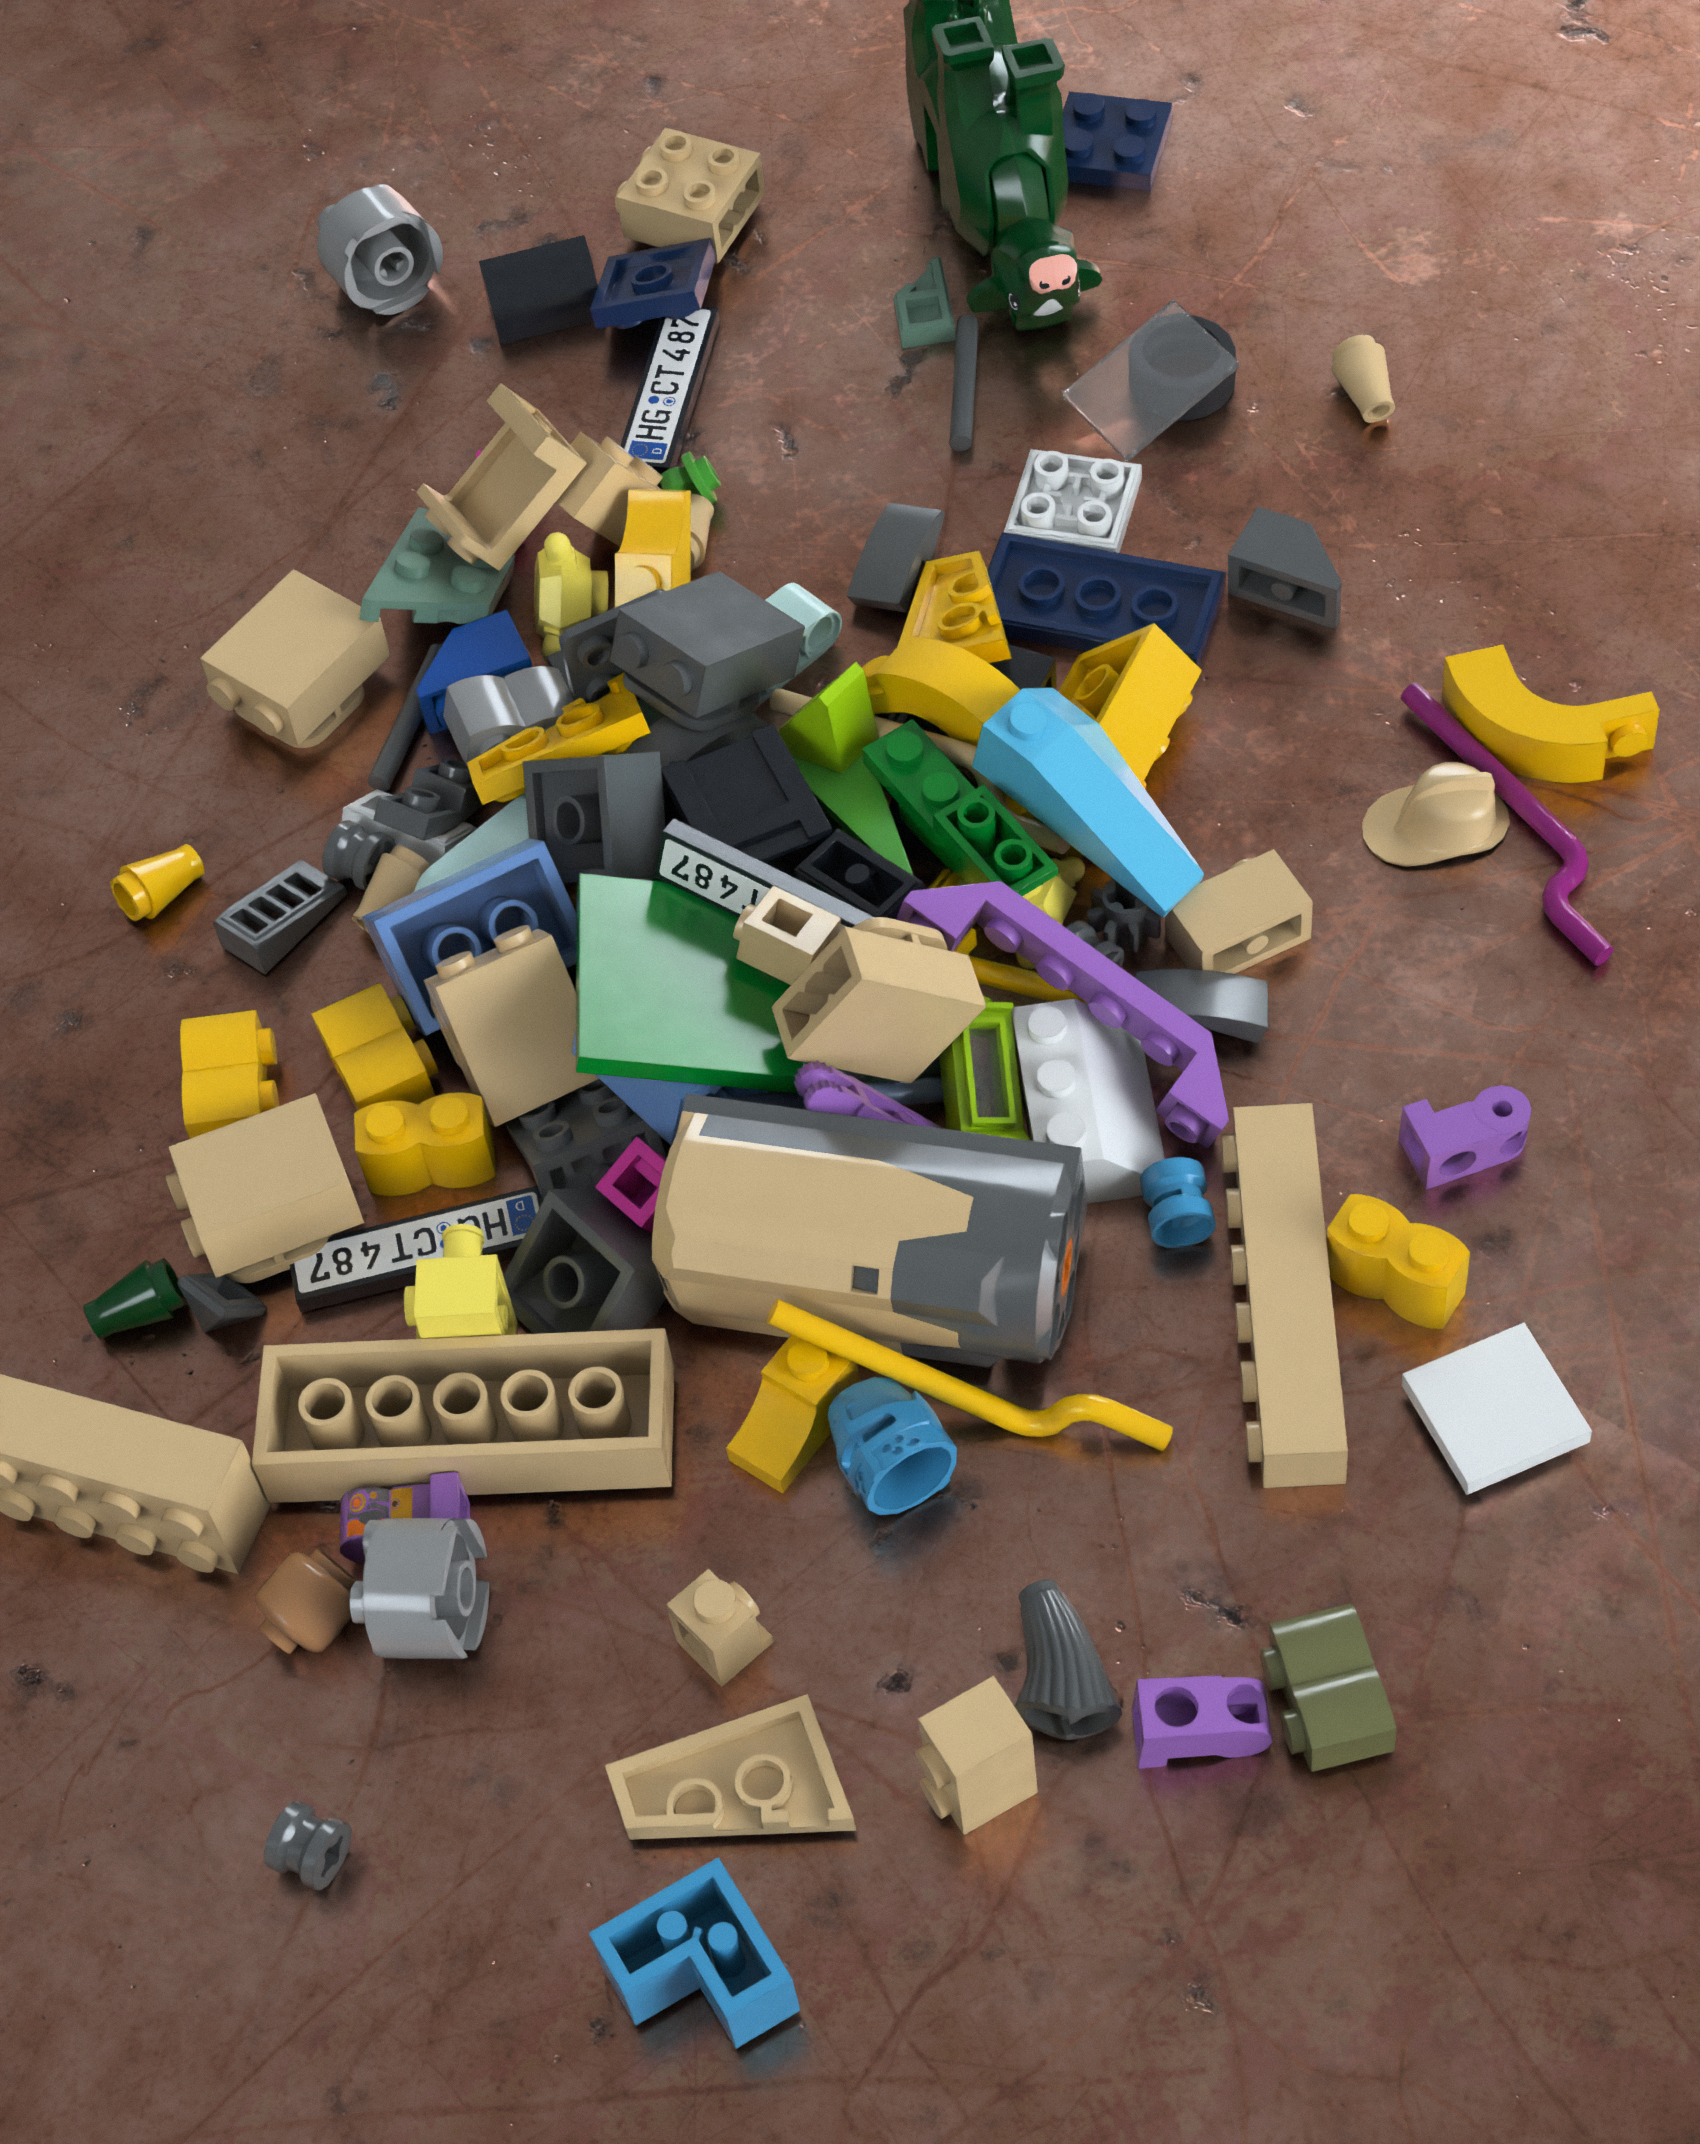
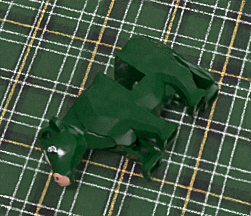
(996, 135)

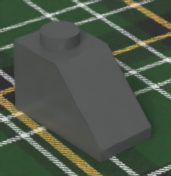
(1285, 568)

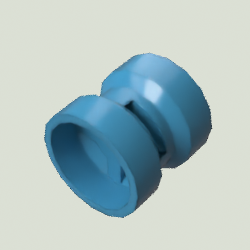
(1179, 1210)

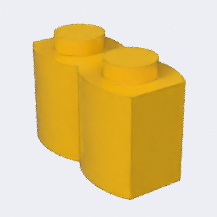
(372, 1048)
(225, 1070)
(425, 1144)
(1407, 1264)

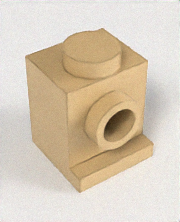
(783, 934)
(718, 1626)

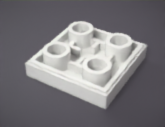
(1075, 500)
(1496, 1408)

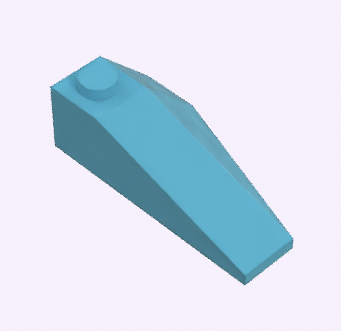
(1083, 790)

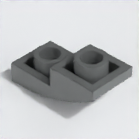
(892, 556)
(434, 803)
(1214, 999)

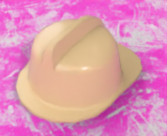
(1438, 818)

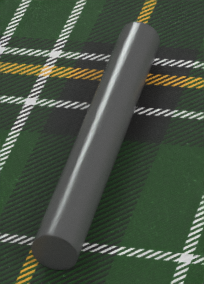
(964, 383)
(401, 732)

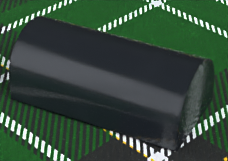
(857, 876)

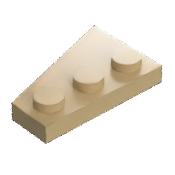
(735, 1779)

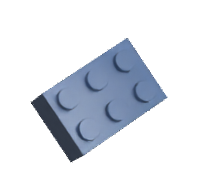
(467, 915)

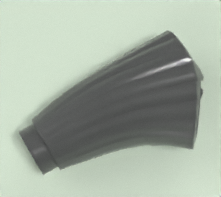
(1065, 1679)

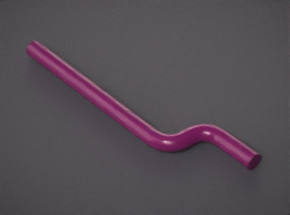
(1533, 812)

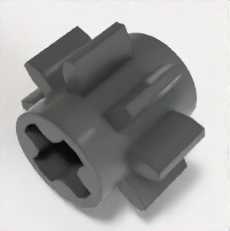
(1122, 917)

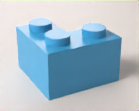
(695, 1939)

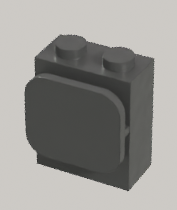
(705, 650)

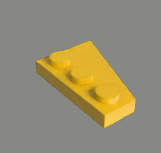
(958, 607)
(580, 731)

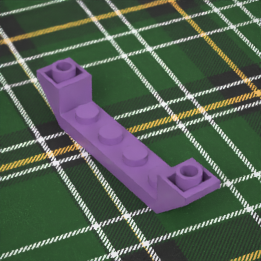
(1196, 1102)

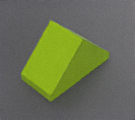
(833, 723)

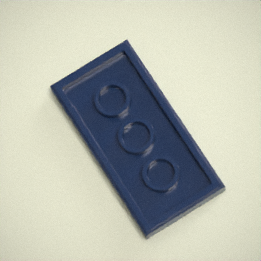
(1093, 596)

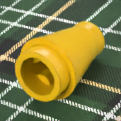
(154, 882)

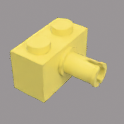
(461, 1291)

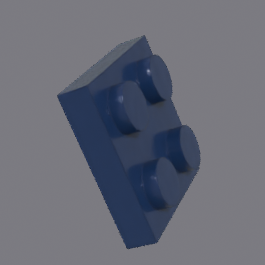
(1114, 139)
(653, 284)

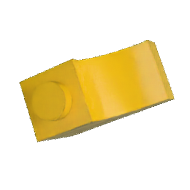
(654, 543)
(790, 1412)

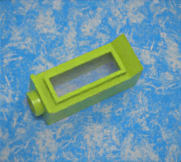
(983, 1077)

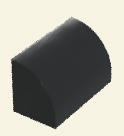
(540, 289)

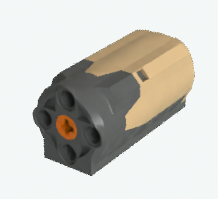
(873, 1224)

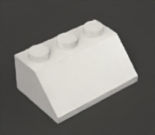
(1088, 1091)

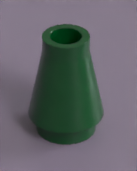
(136, 1300)

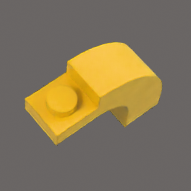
(938, 685)
(1537, 735)

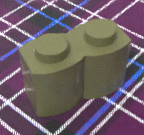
(1330, 1687)

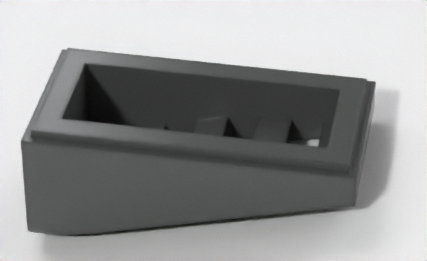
(267, 947)

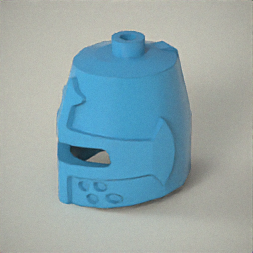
(890, 1445)

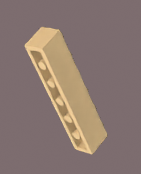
(1288, 1297)

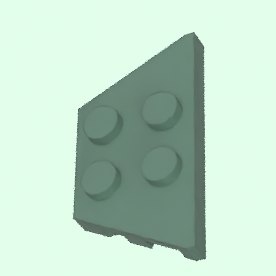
(434, 579)

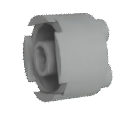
(379, 249)
(421, 1588)

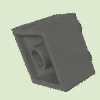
(597, 813)
(583, 1267)

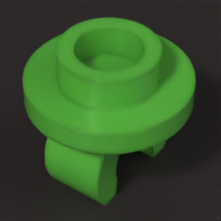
(695, 476)

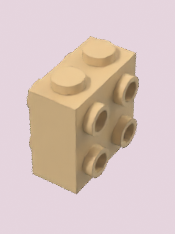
(690, 192)

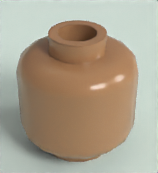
(305, 1601)

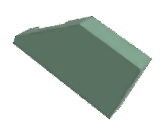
(925, 309)

